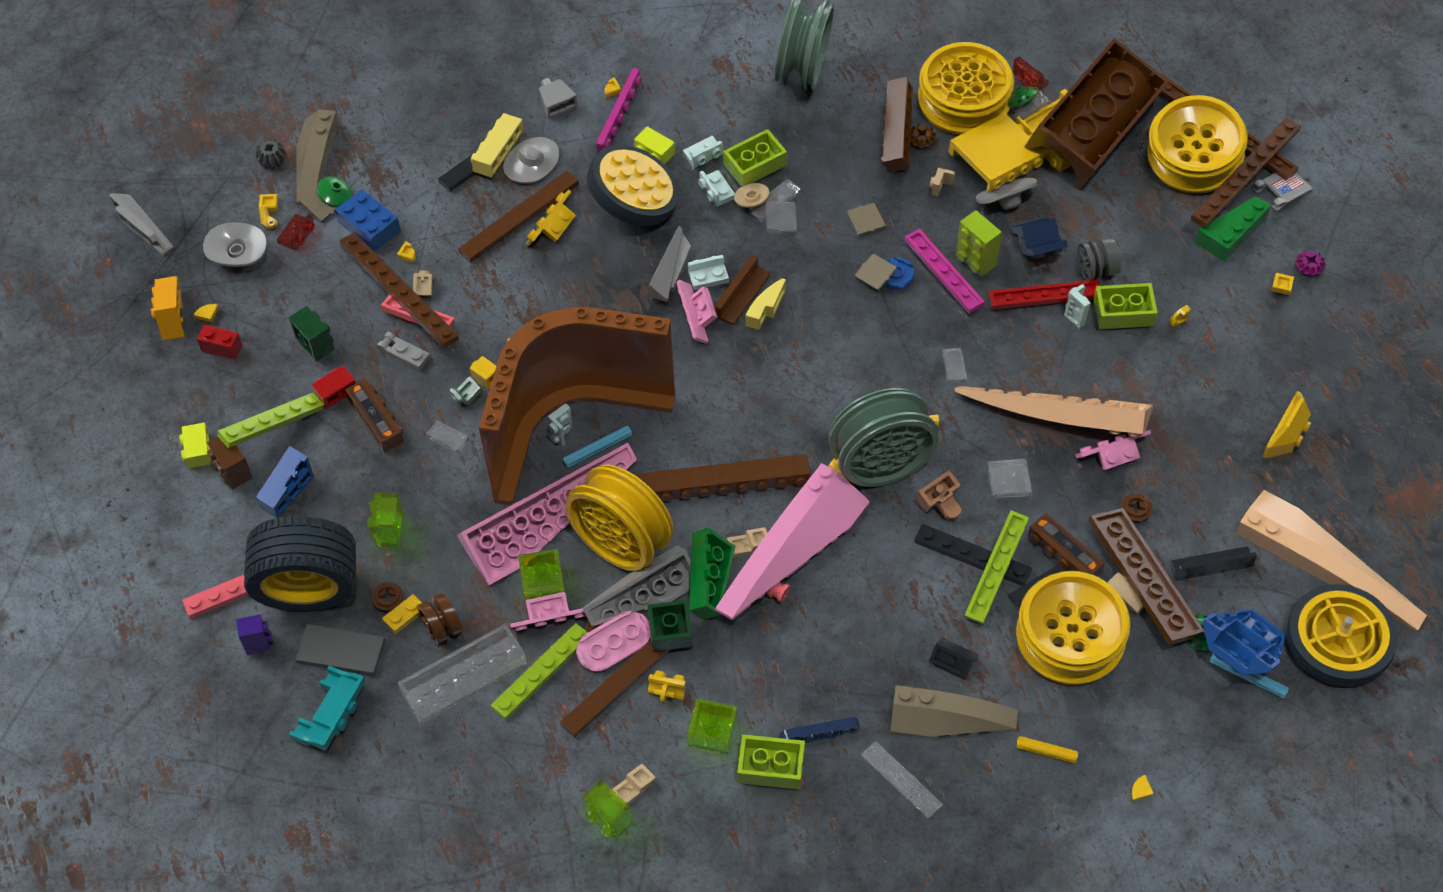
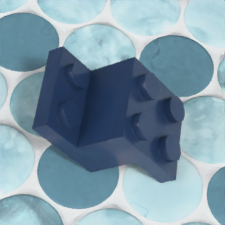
(1039, 237)

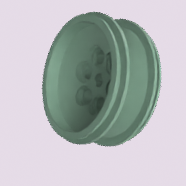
(804, 42)
(883, 437)

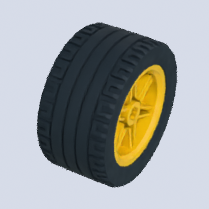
(300, 564)

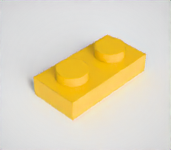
(402, 614)

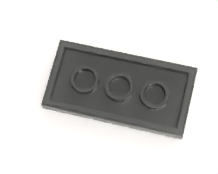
(340, 649)

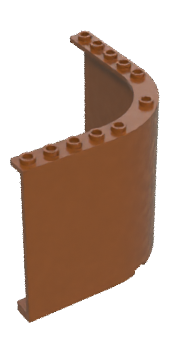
(565, 359)

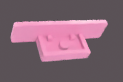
(698, 309)
(1115, 452)
(547, 608)

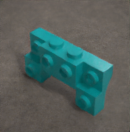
(333, 711)

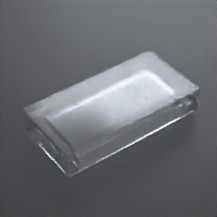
(954, 365)
(447, 436)

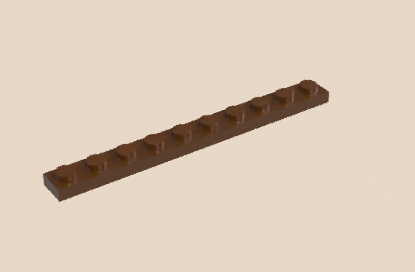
(1278, 165)
(1245, 173)
(399, 290)

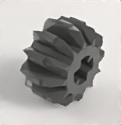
(270, 153)

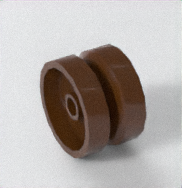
(439, 618)

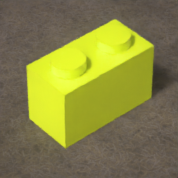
(655, 144)
(194, 442)

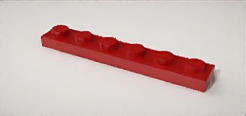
(1038, 294)

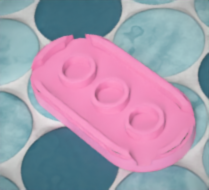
(613, 641)

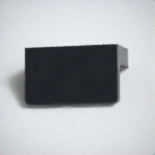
(953, 657)

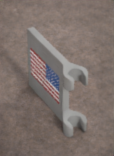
(1285, 190)

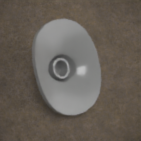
(531, 160)
(1007, 194)
(235, 244)

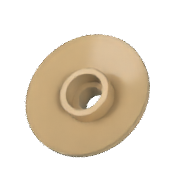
(751, 195)

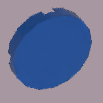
(903, 276)

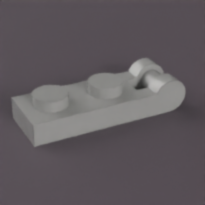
(403, 351)

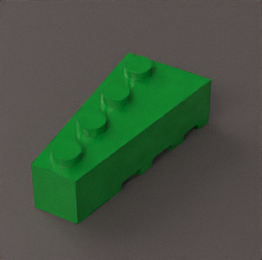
(1233, 228)
(709, 571)

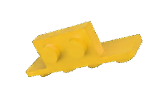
(555, 222)

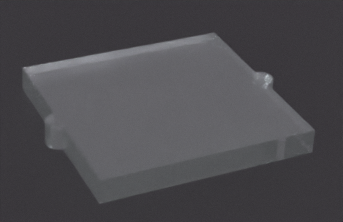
(780, 216)

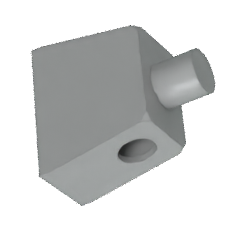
(556, 97)

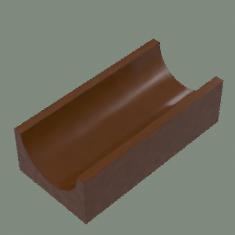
(1099, 110)

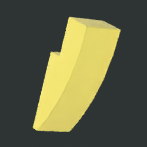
(765, 304)

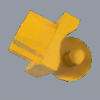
(666, 687)

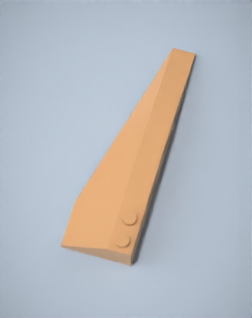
(1111, 415)
(1304, 543)

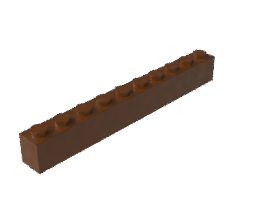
(728, 477)

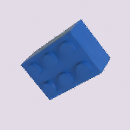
(368, 219)

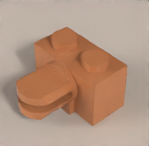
(940, 495)

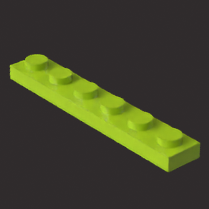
(270, 420)
(996, 567)
(538, 673)

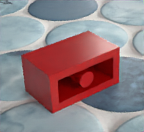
(219, 342)
(332, 387)

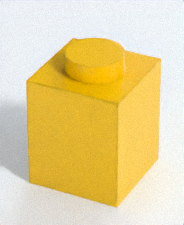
(483, 371)

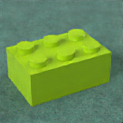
(755, 158)
(978, 243)
(1125, 306)
(771, 762)

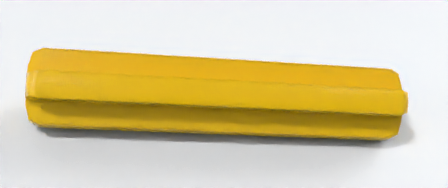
(1047, 749)

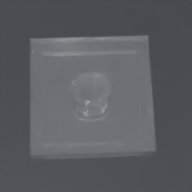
(1009, 478)

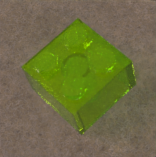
(386, 519)
(541, 574)
(712, 726)
(607, 810)

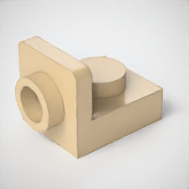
(423, 283)

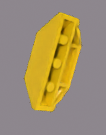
(1290, 428)

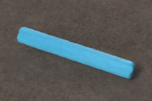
(597, 446)
(1257, 679)

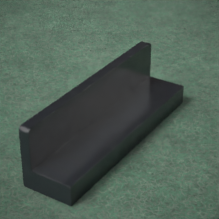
(1213, 563)

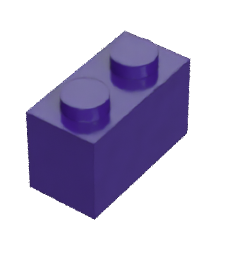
(254, 634)

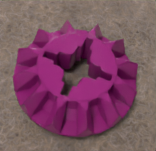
(1312, 268)

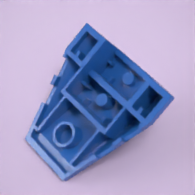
(1244, 641)

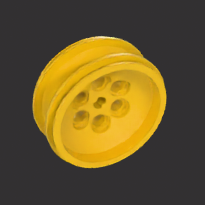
(964, 86)
(1211, 128)
(619, 517)
(1080, 598)

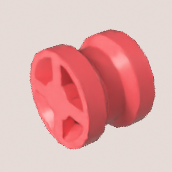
(779, 592)

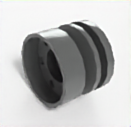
(1099, 258)

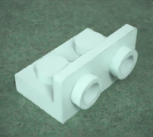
(703, 151)
(716, 187)
(708, 272)
(1077, 306)
(560, 424)

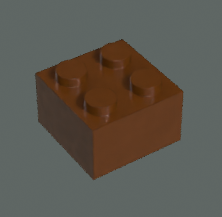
(229, 463)

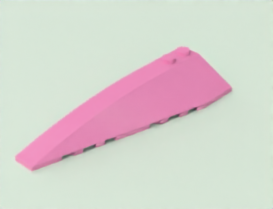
(529, 522)
(809, 523)

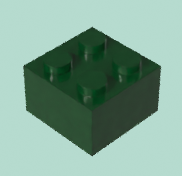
(311, 333)
(670, 625)

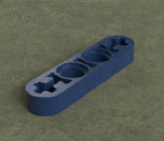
(823, 730)

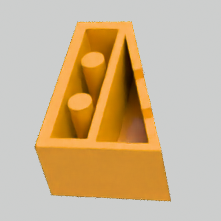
(167, 306)

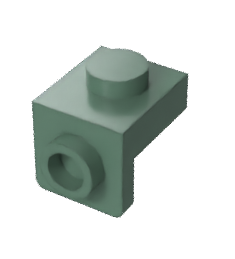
(467, 391)

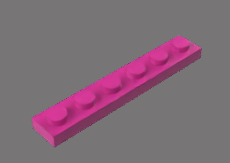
(621, 106)
(944, 271)

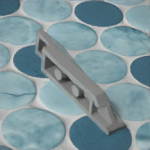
(138, 221)
(670, 267)

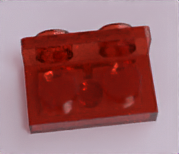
(1028, 74)
(296, 231)

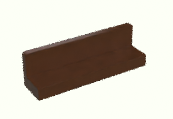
(741, 291)

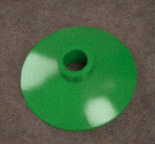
(333, 191)

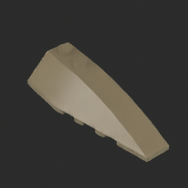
(314, 149)
(942, 713)

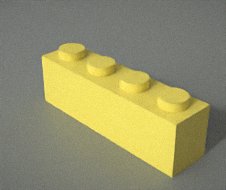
(497, 145)

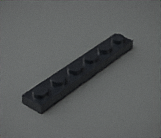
(967, 552)

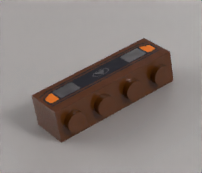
(374, 415)
(1064, 547)

